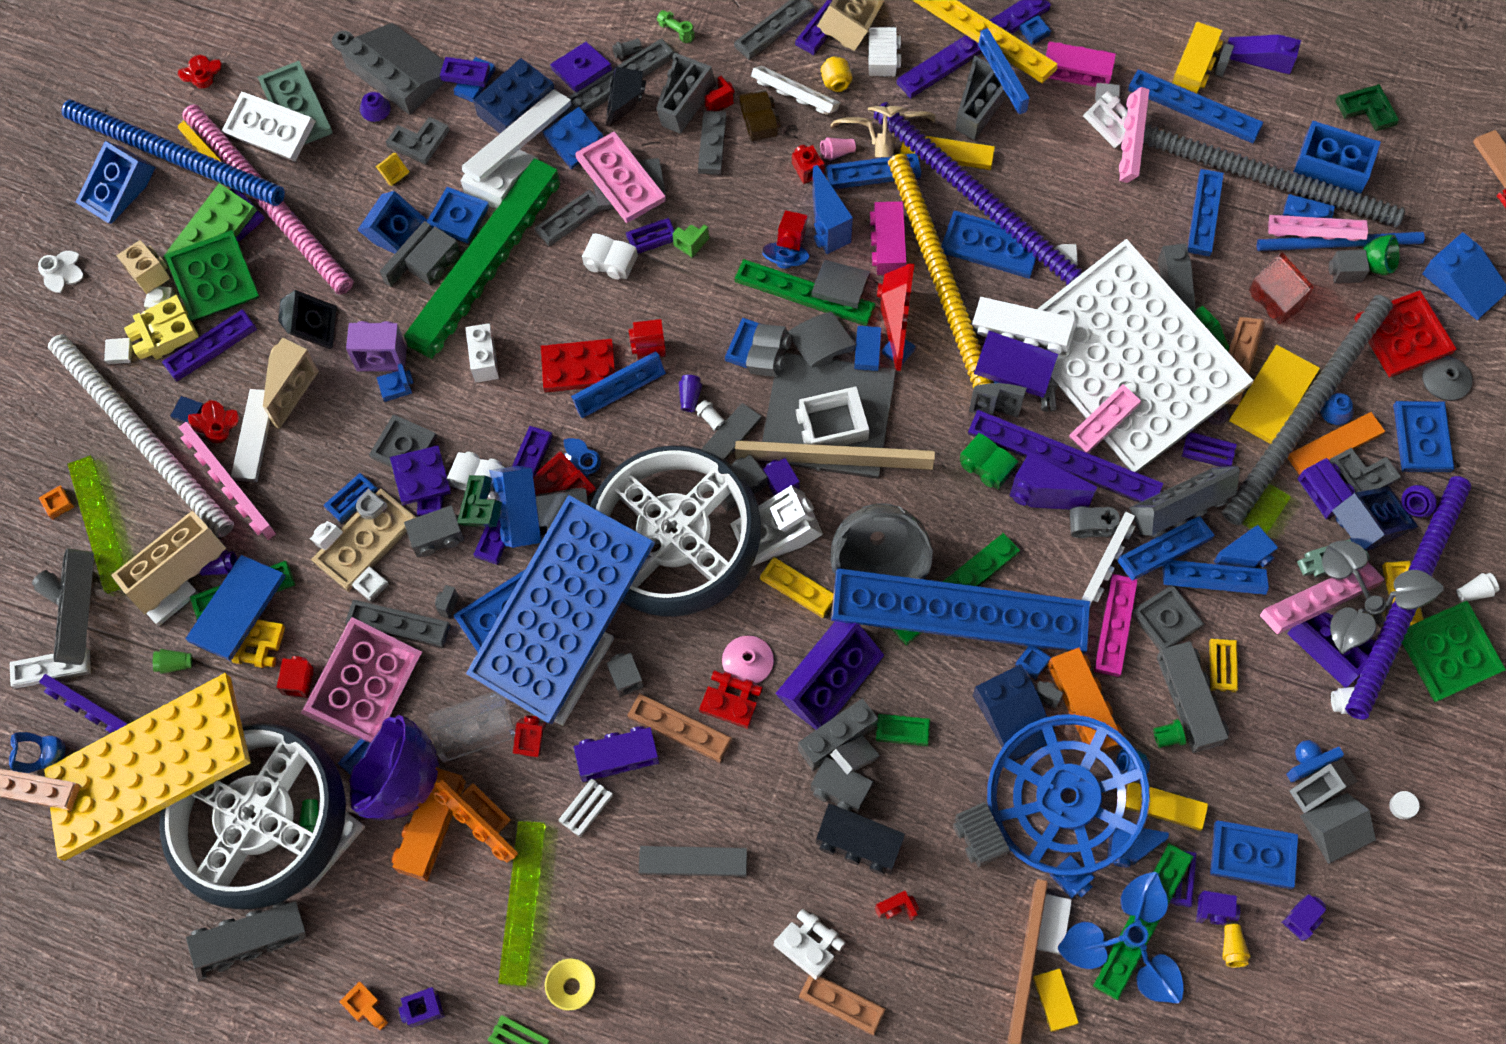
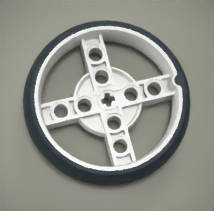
(722, 480)
(314, 848)

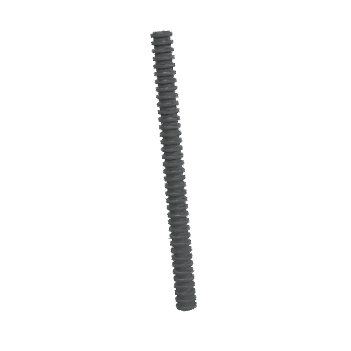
(1274, 176)
(1307, 410)

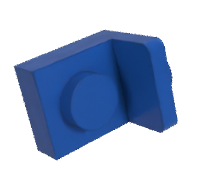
(395, 384)
(1073, 884)

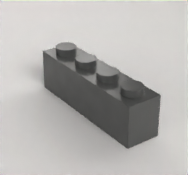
(1192, 697)

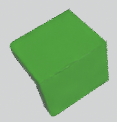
(691, 239)

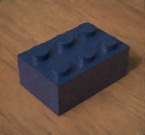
(512, 95)

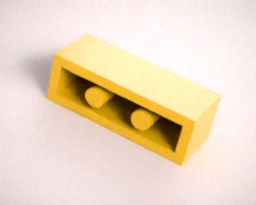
(1198, 57)

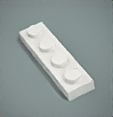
(788, 86)
(1113, 551)

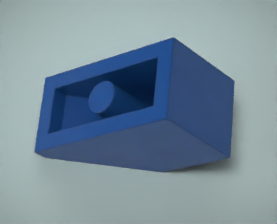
(1248, 551)
(1144, 845)

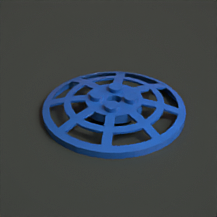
(1065, 777)

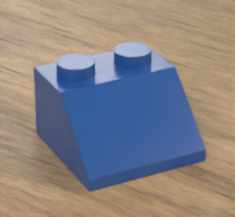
(391, 222)

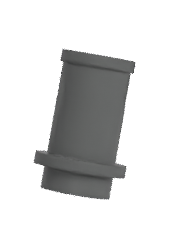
(626, 48)
(1049, 397)

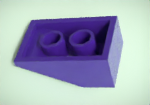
(1048, 486)

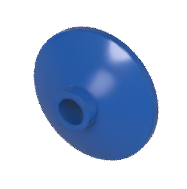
(784, 256)

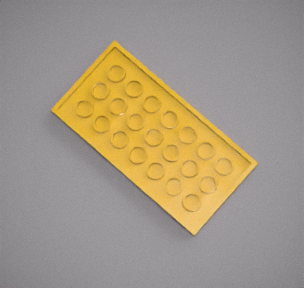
(149, 765)

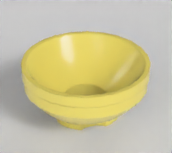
(561, 973)

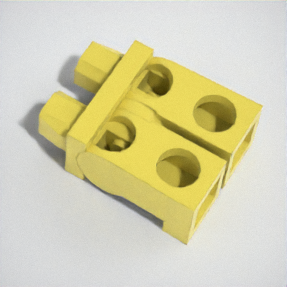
(162, 329)

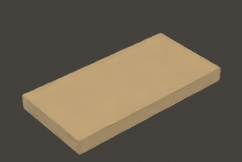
(363, 542)

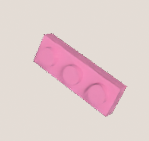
(1105, 419)

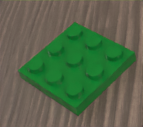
(212, 276)
(1451, 651)

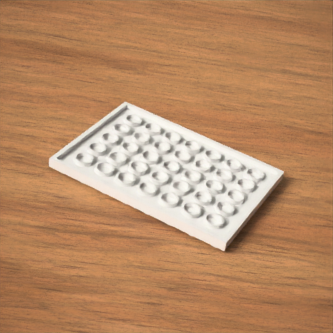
(1142, 337)

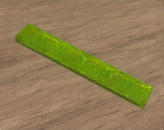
(97, 520)
(521, 904)

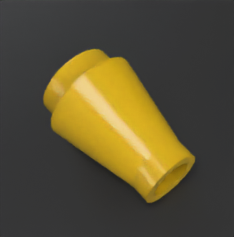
(1235, 948)

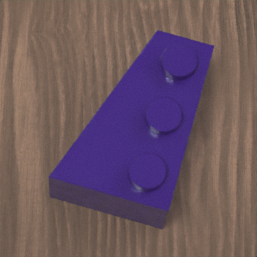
(1317, 641)

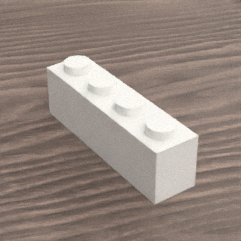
(1025, 324)

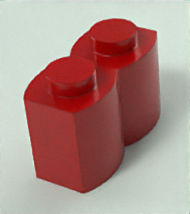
(647, 338)

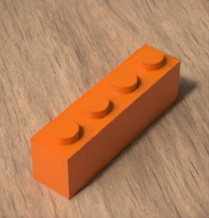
(1083, 694)
(426, 832)

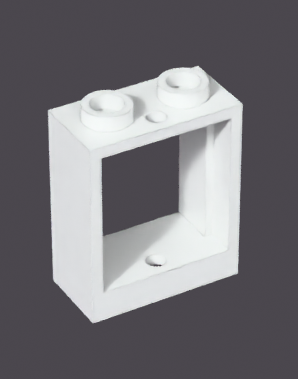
(831, 400)

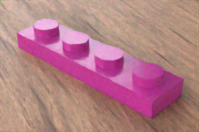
(1115, 625)

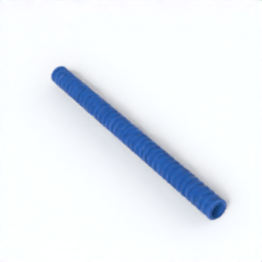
(174, 152)

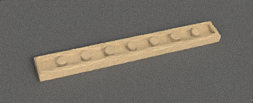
(836, 455)

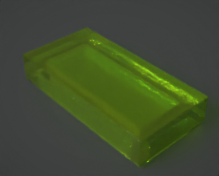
(1267, 509)

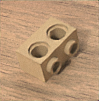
(144, 266)

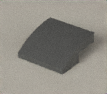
(840, 284)
(821, 339)
(997, 397)

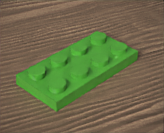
(218, 214)

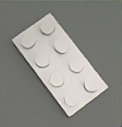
(268, 126)

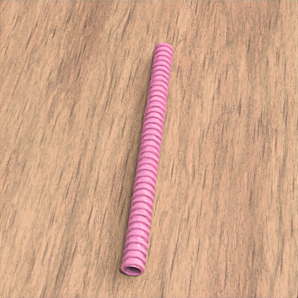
(280, 214)

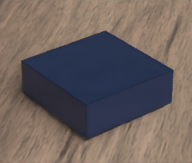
(185, 407)

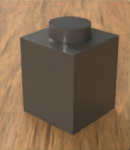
(1349, 266)
(625, 674)

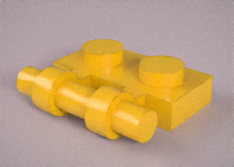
(264, 636)

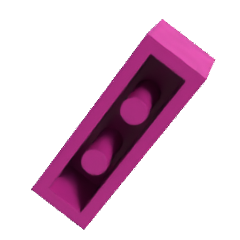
(1080, 64)
(888, 236)

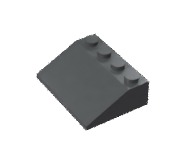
(395, 65)

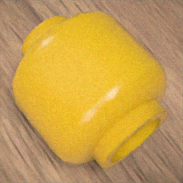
(836, 74)

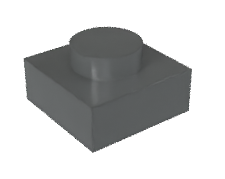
(446, 601)
(1048, 693)

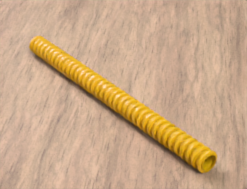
(937, 265)

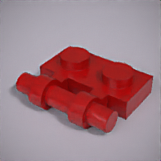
(727, 706)

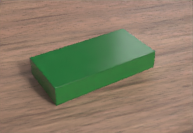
(903, 730)

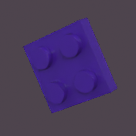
(420, 475)

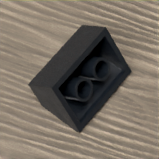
(859, 839)

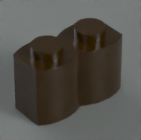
(759, 115)

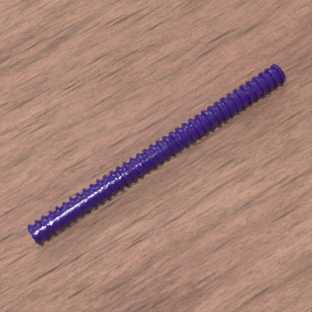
(981, 197)
(1399, 619)

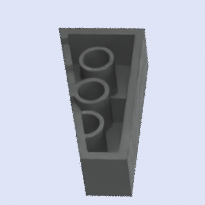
(244, 938)

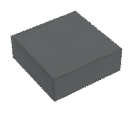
(1223, 60)

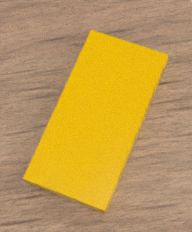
(1274, 394)

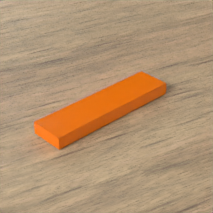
(1328, 446)

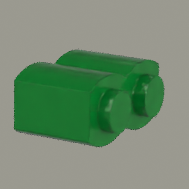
(988, 461)

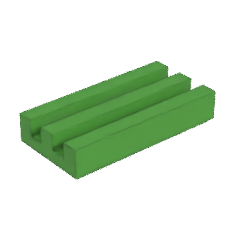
(498, 1030)

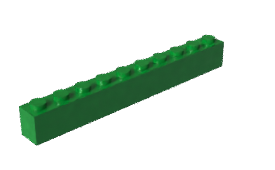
(482, 259)

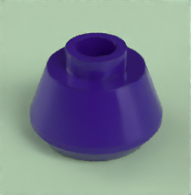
(374, 107)
(1419, 501)

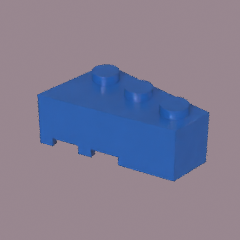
(519, 510)

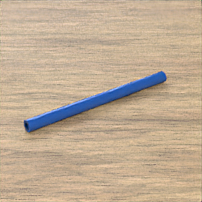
(1319, 242)

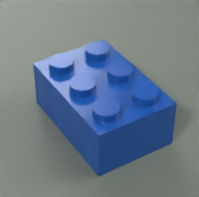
(1337, 157)

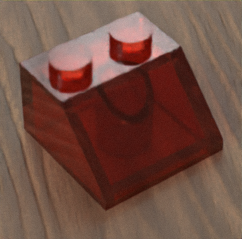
(1281, 289)

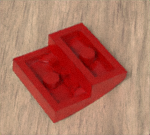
(560, 475)

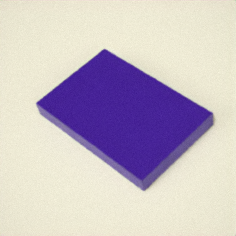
(1016, 363)

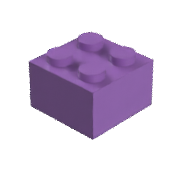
(376, 346)

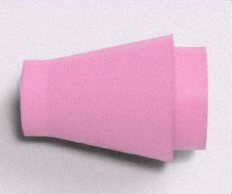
(835, 147)

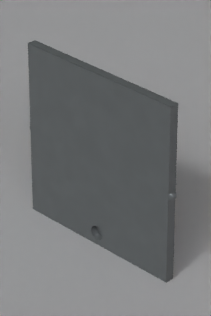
(802, 381)

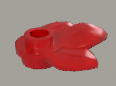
(200, 71)
(213, 418)

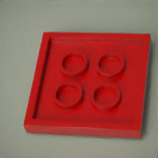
(1409, 336)

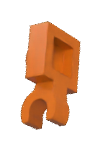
(362, 1004)

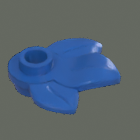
(578, 453)

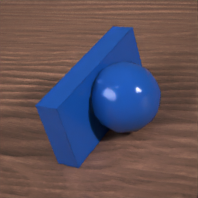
(1312, 759)

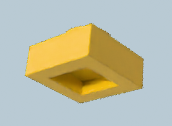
(392, 169)

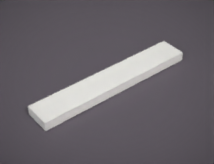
(516, 136)

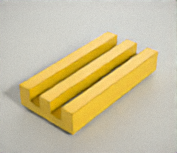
(1222, 686)

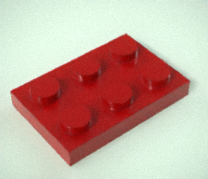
(576, 364)

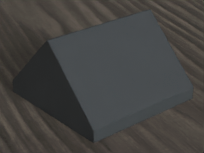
(1340, 827)

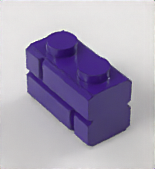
(1325, 486)

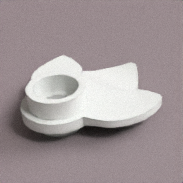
(62, 272)

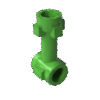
(685, 28)

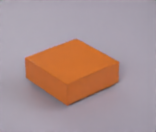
(56, 502)

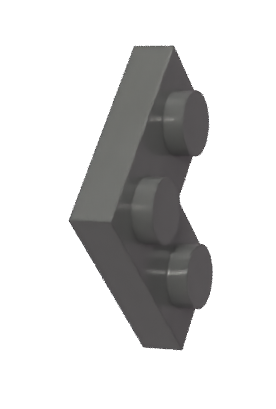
(418, 145)
(1365, 478)

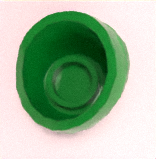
(1383, 254)

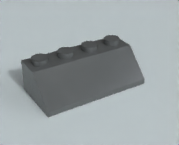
(1185, 500)

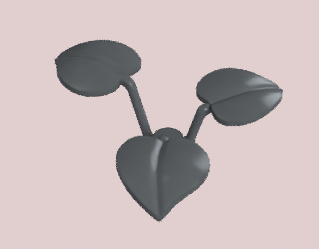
(1355, 628)

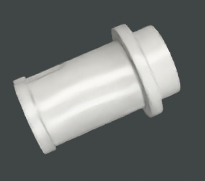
(710, 415)

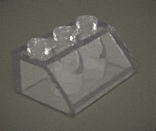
(471, 726)

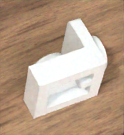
(792, 511)

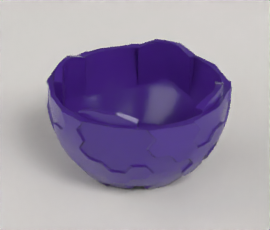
(394, 771)

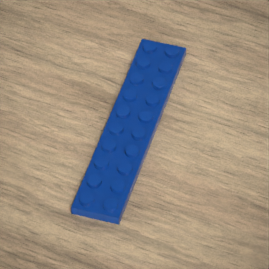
(960, 610)

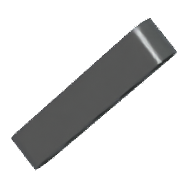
(73, 607)

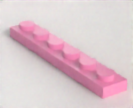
(231, 489)
(1318, 599)

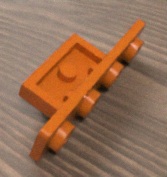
(480, 815)

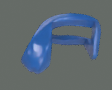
(51, 749)

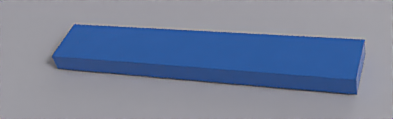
(1197, 106)

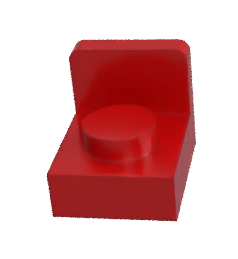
(720, 98)
(529, 736)
(892, 905)

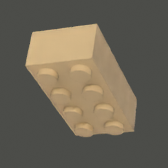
(168, 562)

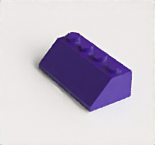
(830, 673)

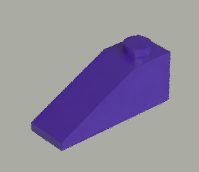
(1266, 51)

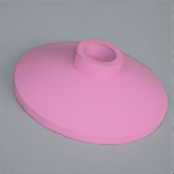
(757, 668)

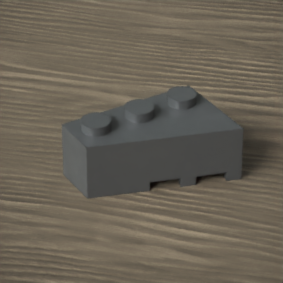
(684, 92)
(980, 99)

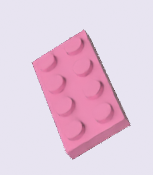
(620, 177)

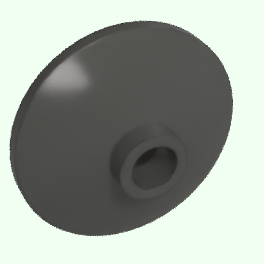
(1441, 384)

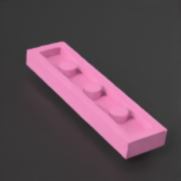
(1134, 135)
(1320, 227)

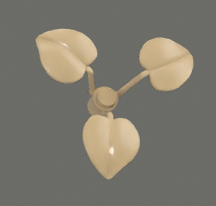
(884, 142)

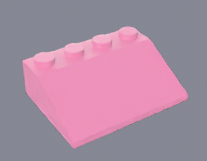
(361, 681)

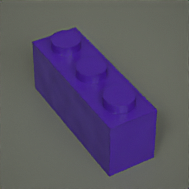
(616, 753)

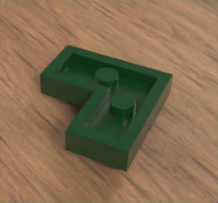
(1369, 101)
(475, 507)

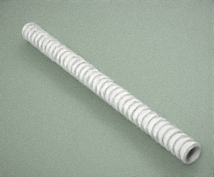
(141, 436)

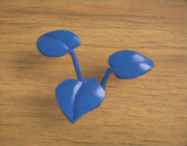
(1144, 900)

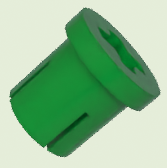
(1169, 734)

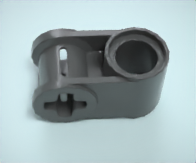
(1091, 522)

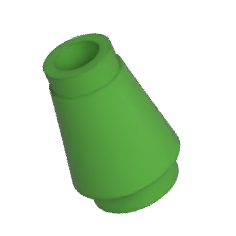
(171, 661)

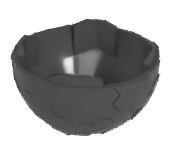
(901, 551)

